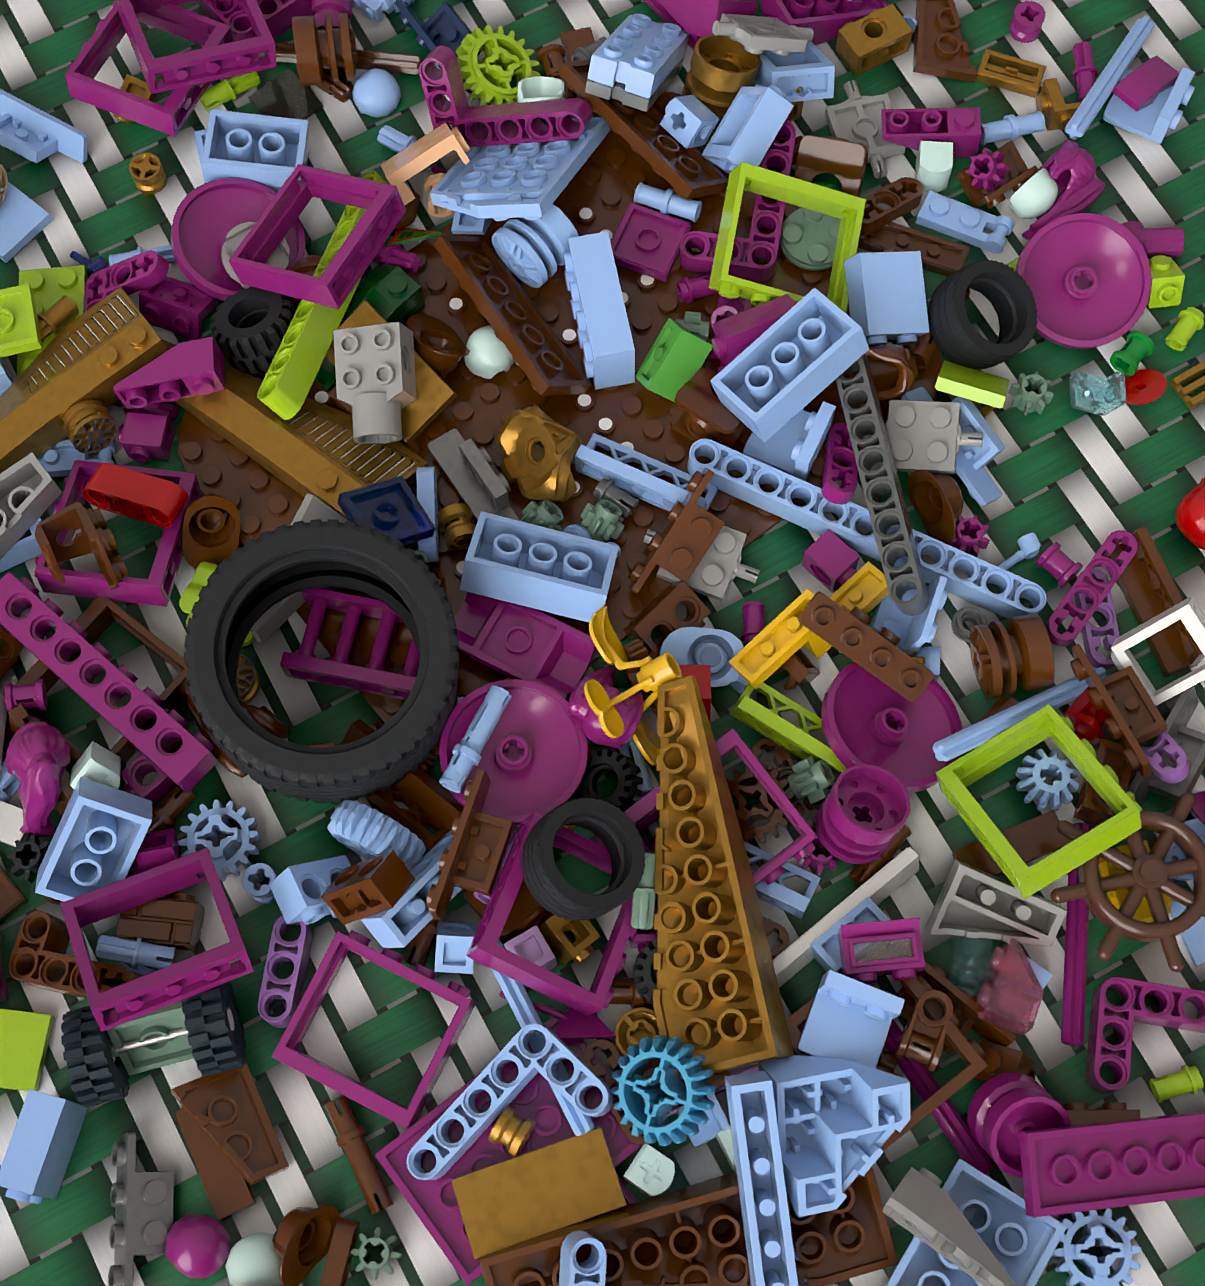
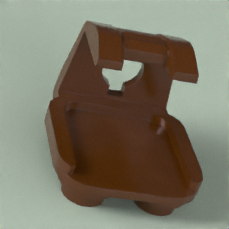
(93, 538)

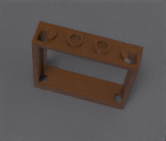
(95, 621)
(967, 1049)

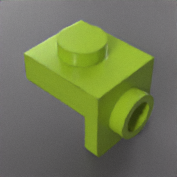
(1166, 282)

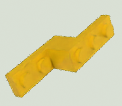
(787, 635)

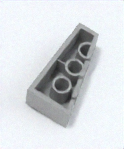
(24, 497)

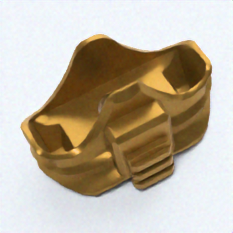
(538, 471)

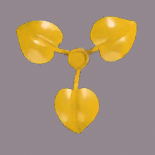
(652, 674)

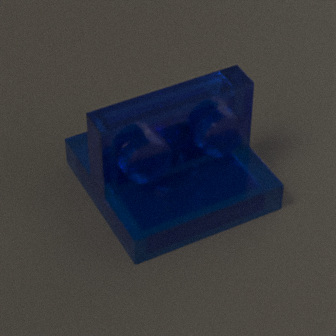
(389, 509)

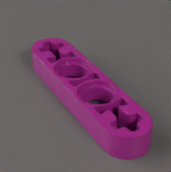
(1093, 589)

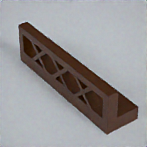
(1150, 592)
(424, 796)

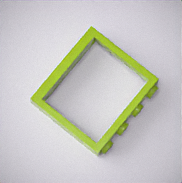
(798, 193)
(1005, 747)

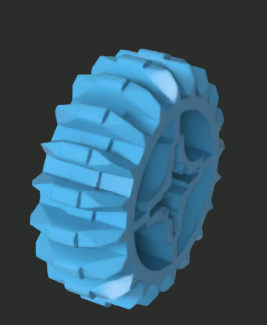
(651, 1117)

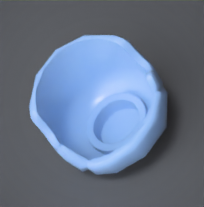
(376, 93)

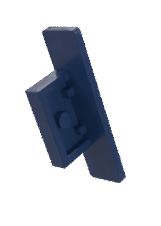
(441, 29)

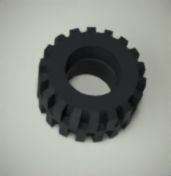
(252, 327)

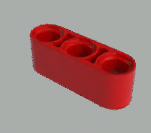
(135, 495)

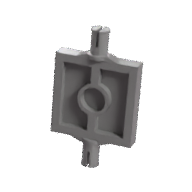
(763, 33)
(861, 122)
(926, 435)
(717, 566)

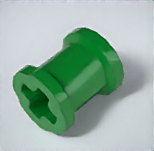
(1132, 353)

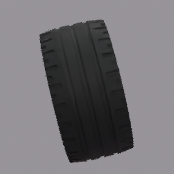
(1009, 298)
(619, 839)

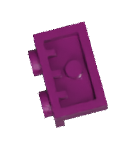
(176, 307)

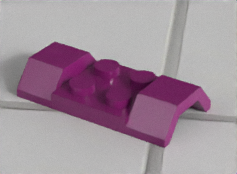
(523, 643)

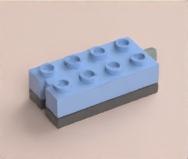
(637, 61)

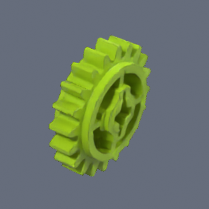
(502, 60)

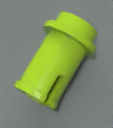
(1188, 323)
(1177, 1083)

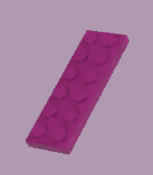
(1113, 1163)

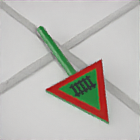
(409, 235)

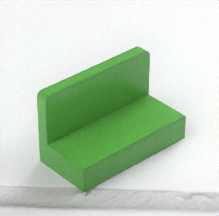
(672, 360)

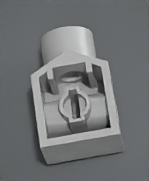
(375, 378)

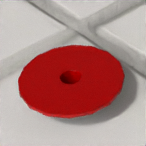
(1144, 386)

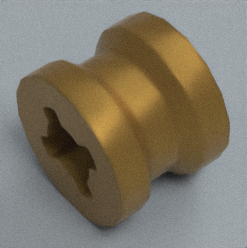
(141, 167)
(511, 1131)

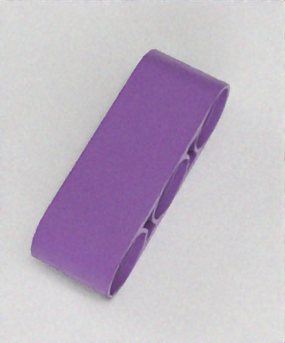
(291, 987)

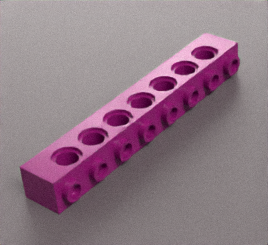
(184, 766)

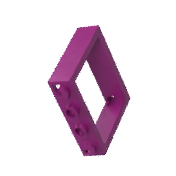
(107, 36)
(200, 64)
(352, 259)
(150, 591)
(773, 868)
(484, 947)
(169, 983)
(287, 1048)

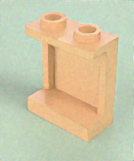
(421, 155)

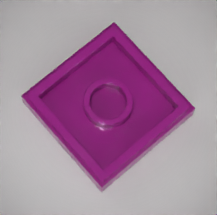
(648, 241)

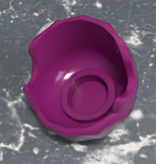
(198, 1245)

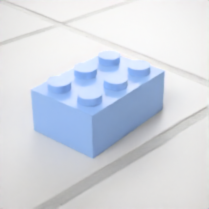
(254, 147)
(93, 841)

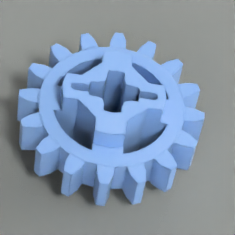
(217, 825)
(1094, 1235)

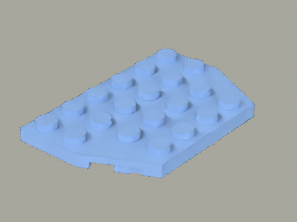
(516, 177)

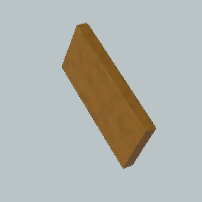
(431, 390)
(538, 1193)

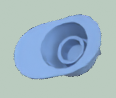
(705, 647)

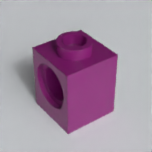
(830, 560)
(134, 775)

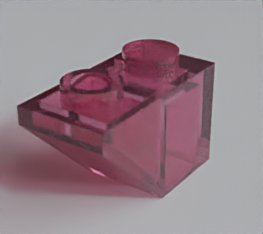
(1013, 990)

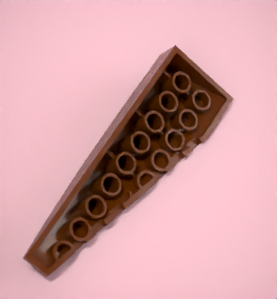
(700, 1241)

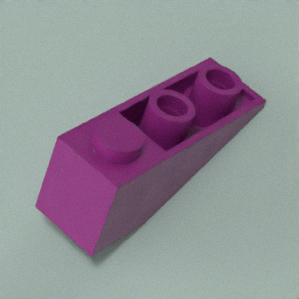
(953, 125)
(181, 372)

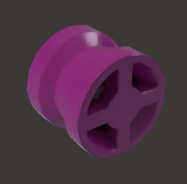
(1020, 26)

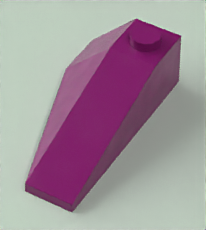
(821, 15)

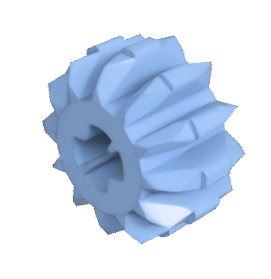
(1049, 765)

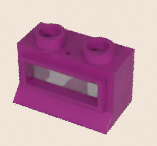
(881, 950)

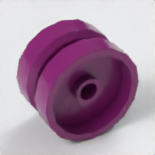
(1008, 1106)

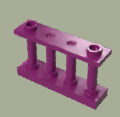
(338, 670)

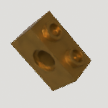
(873, 40)

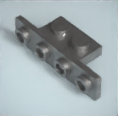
(471, 474)
(1189, 740)
(141, 1212)

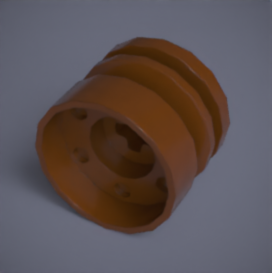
(324, 49)
(1012, 655)

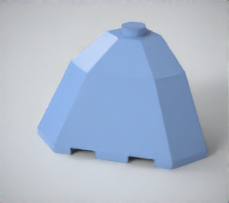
(832, 1124)

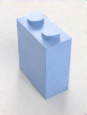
(887, 296)
(41, 1147)

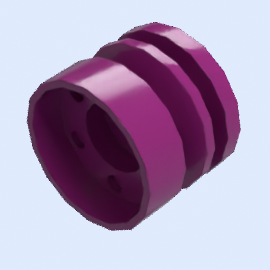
(862, 814)

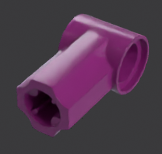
(1158, 240)

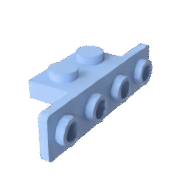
(37, 133)
(972, 459)

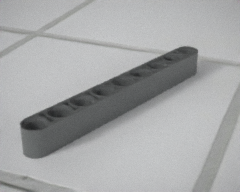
(880, 482)

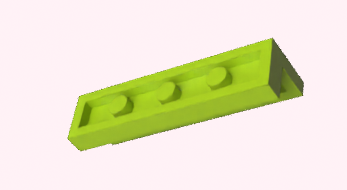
(783, 732)

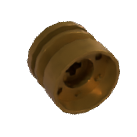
(719, 72)

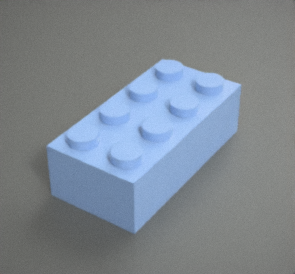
(599, 311)
(790, 364)
(538, 567)

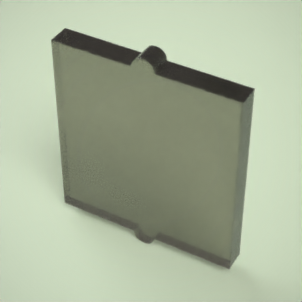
(286, 98)

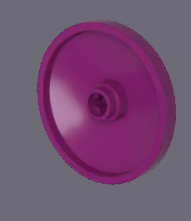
(206, 219)
(1085, 280)
(882, 728)
(532, 754)

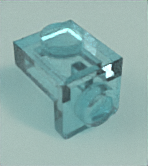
(1097, 394)
(970, 963)

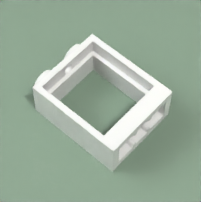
(1194, 622)

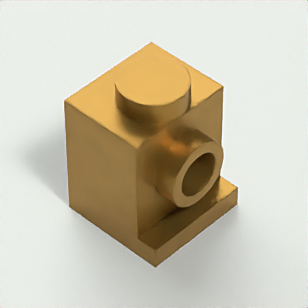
(581, 934)

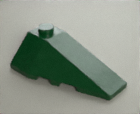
(391, 295)

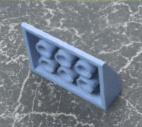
(1000, 1219)

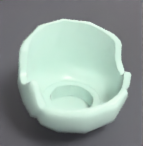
(540, 89)
(1034, 196)
(487, 353)
(254, 1262)

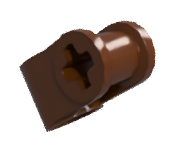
(925, 1032)

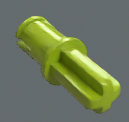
(228, 89)

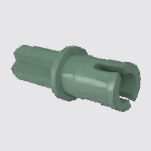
(644, 896)

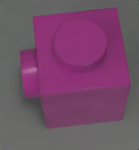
(146, 437)
(156, 850)

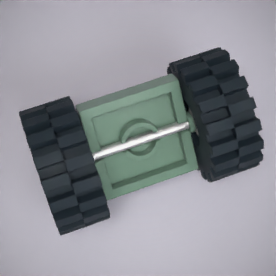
(195, 1028)

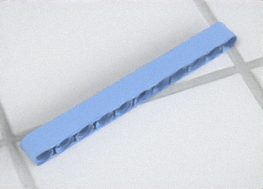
(852, 516)

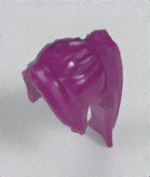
(1076, 183)
(629, 709)
(39, 760)

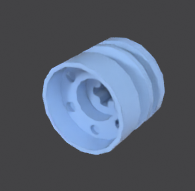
(534, 246)

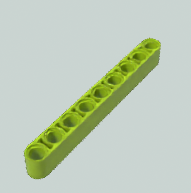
(308, 333)

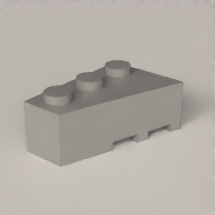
(992, 908)

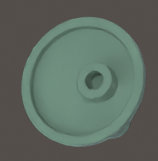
(809, 239)

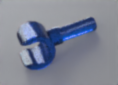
(96, 265)

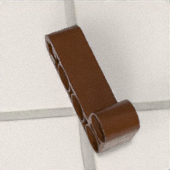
(42, 962)

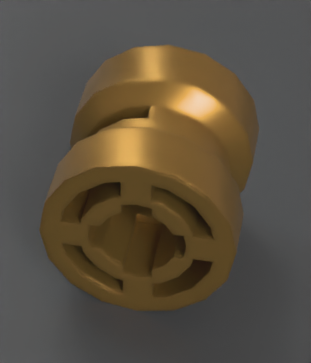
(457, 525)

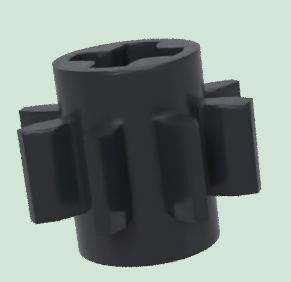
(25, 851)

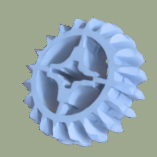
(374, 833)

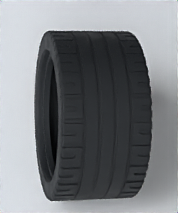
(304, 559)

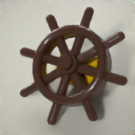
(1140, 885)

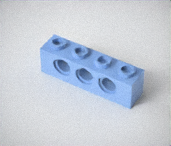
(410, 914)

